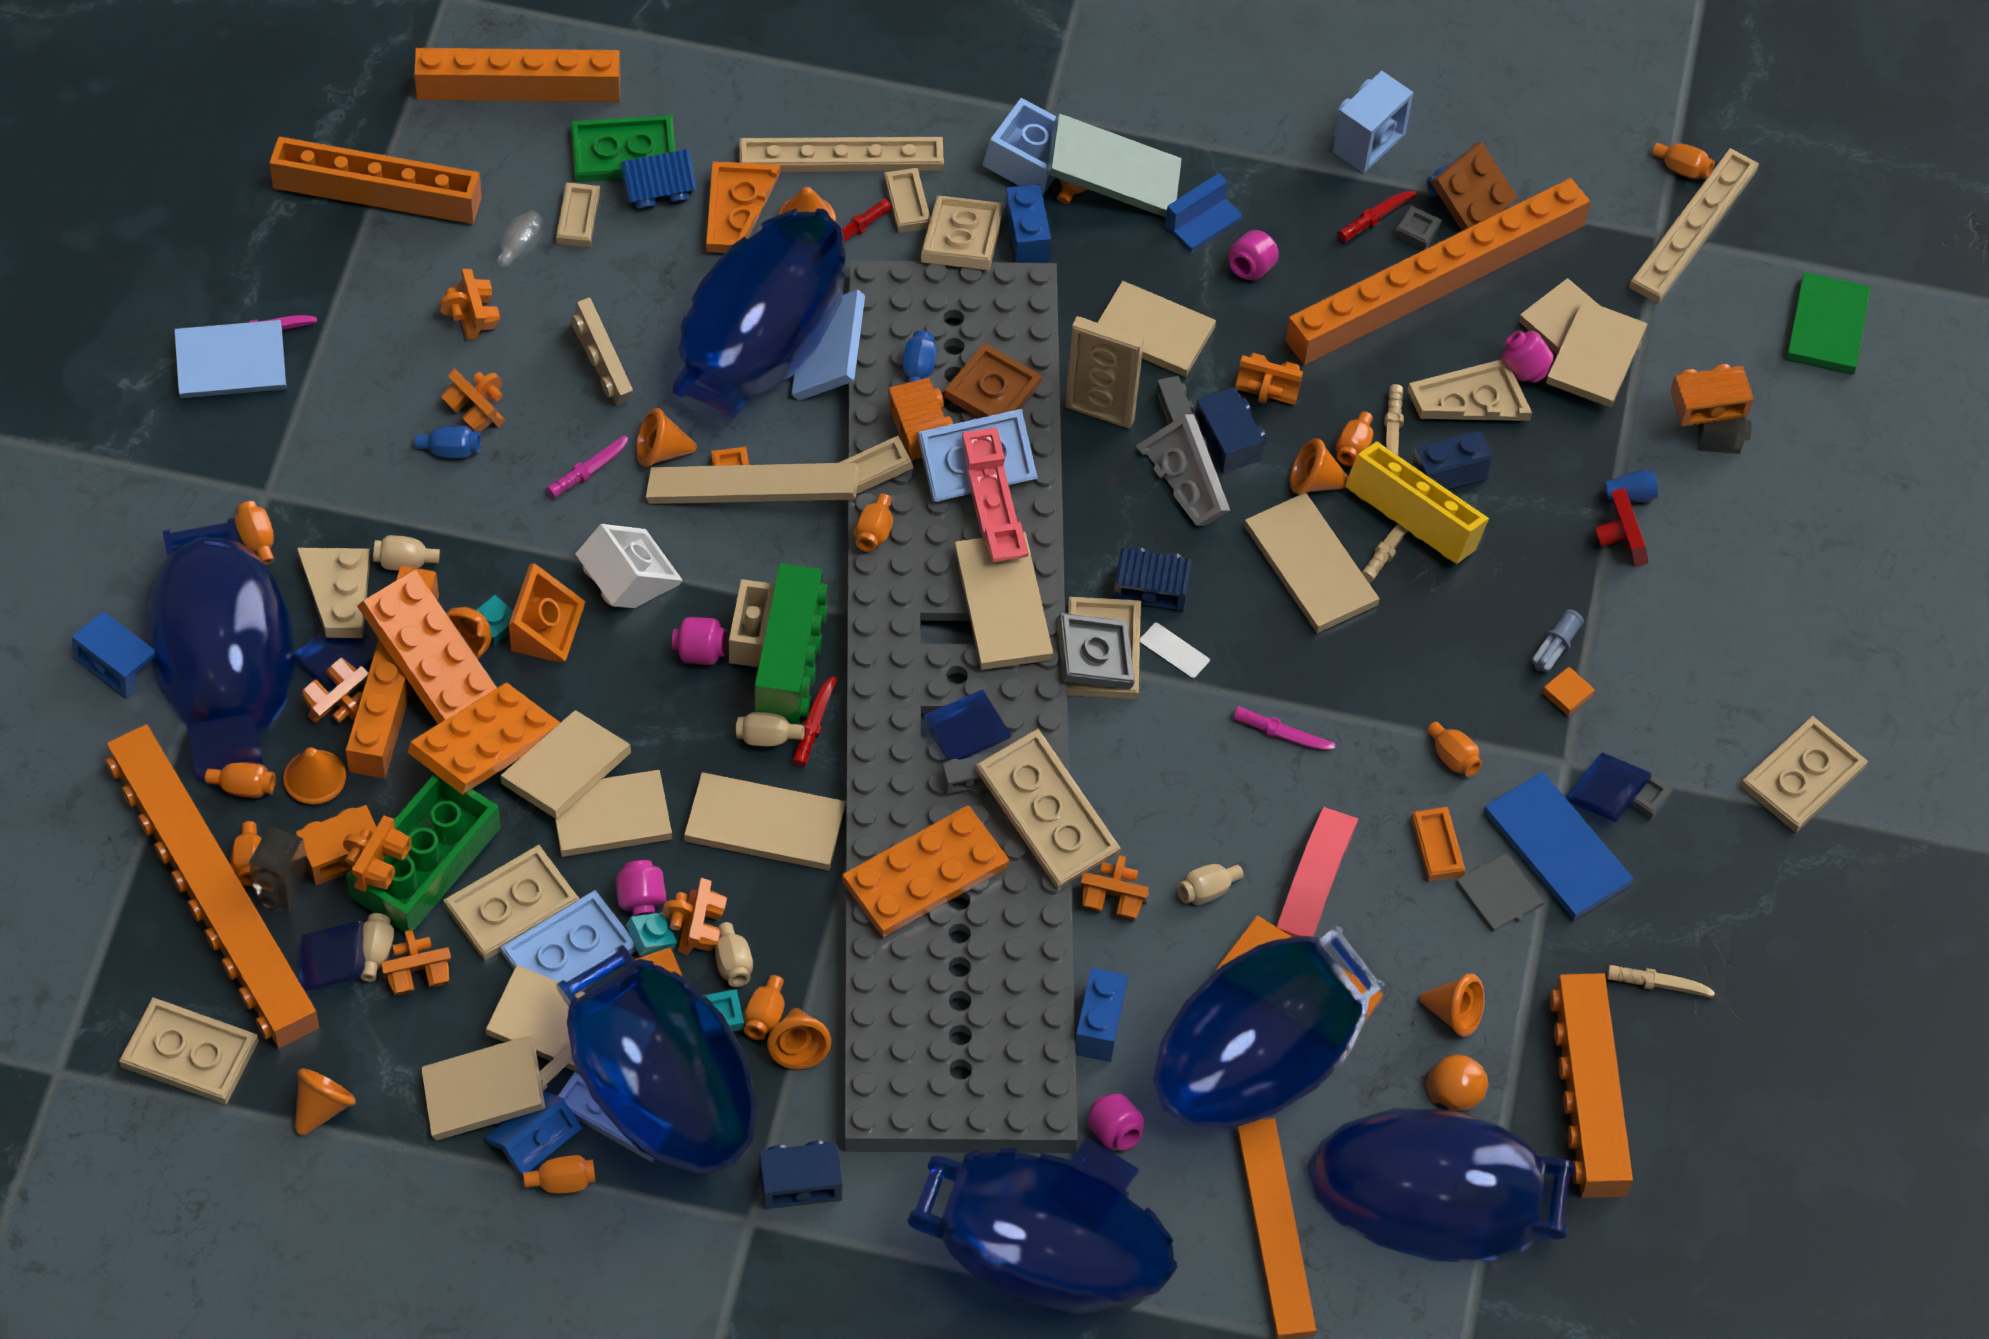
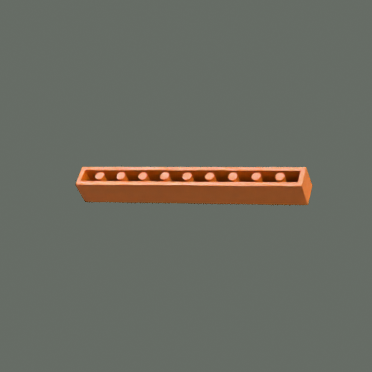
(1437, 271)
(212, 886)

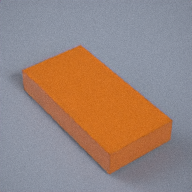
(1438, 844)

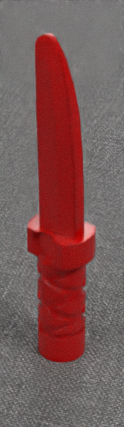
(1370, 218)
(860, 222)
(811, 725)

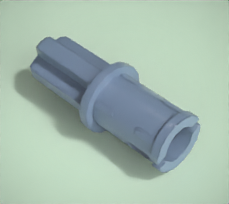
(1557, 640)

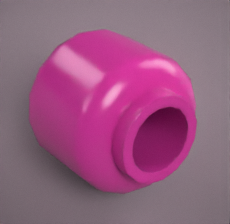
(1253, 255)
(1527, 356)
(700, 641)
(640, 887)
(1115, 1122)

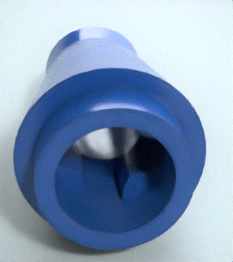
(1639, 485)

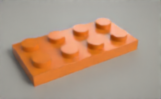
(426, 646)
(482, 738)
(925, 871)

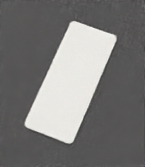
(1174, 650)

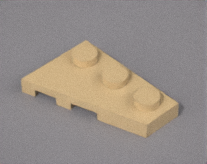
(600, 351)
(1471, 394)
(338, 585)

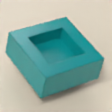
(498, 617)
(651, 933)
(729, 1006)

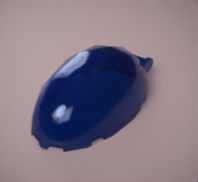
(762, 310)
(219, 628)
(1263, 1032)
(661, 1063)
(1438, 1184)
(1047, 1231)

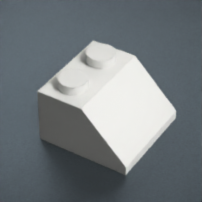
(627, 565)

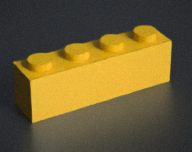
(1416, 502)

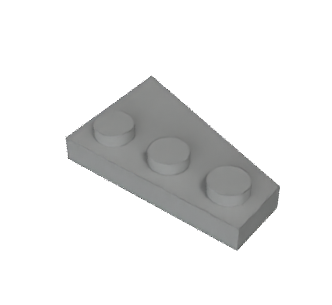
(1187, 466)

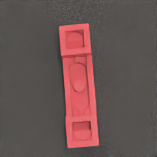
(992, 495)
(1316, 873)

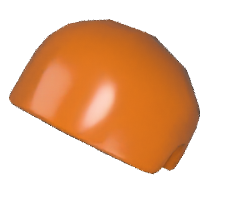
(473, 628)
(1457, 1083)

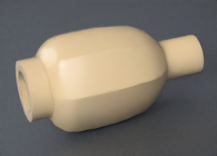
(403, 551)
(767, 729)
(1208, 883)
(376, 944)
(733, 956)

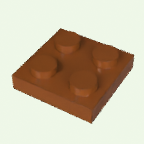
(1473, 187)
(992, 384)

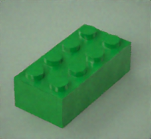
(792, 642)
(445, 839)

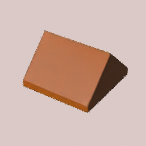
(544, 617)

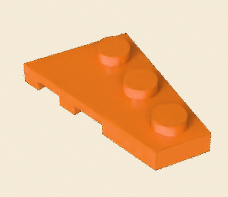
(737, 201)

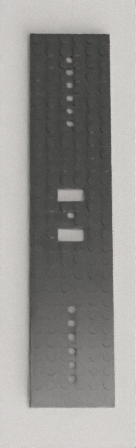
(1016, 920)

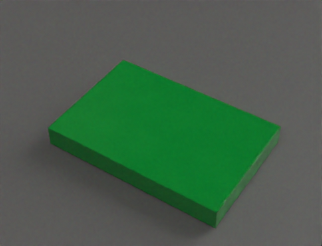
(607, 142)
(1828, 323)

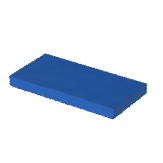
(1558, 845)

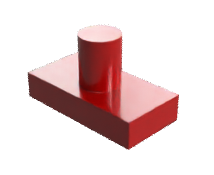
(1623, 529)

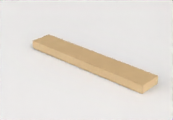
(845, 153)
(1693, 226)
(753, 483)

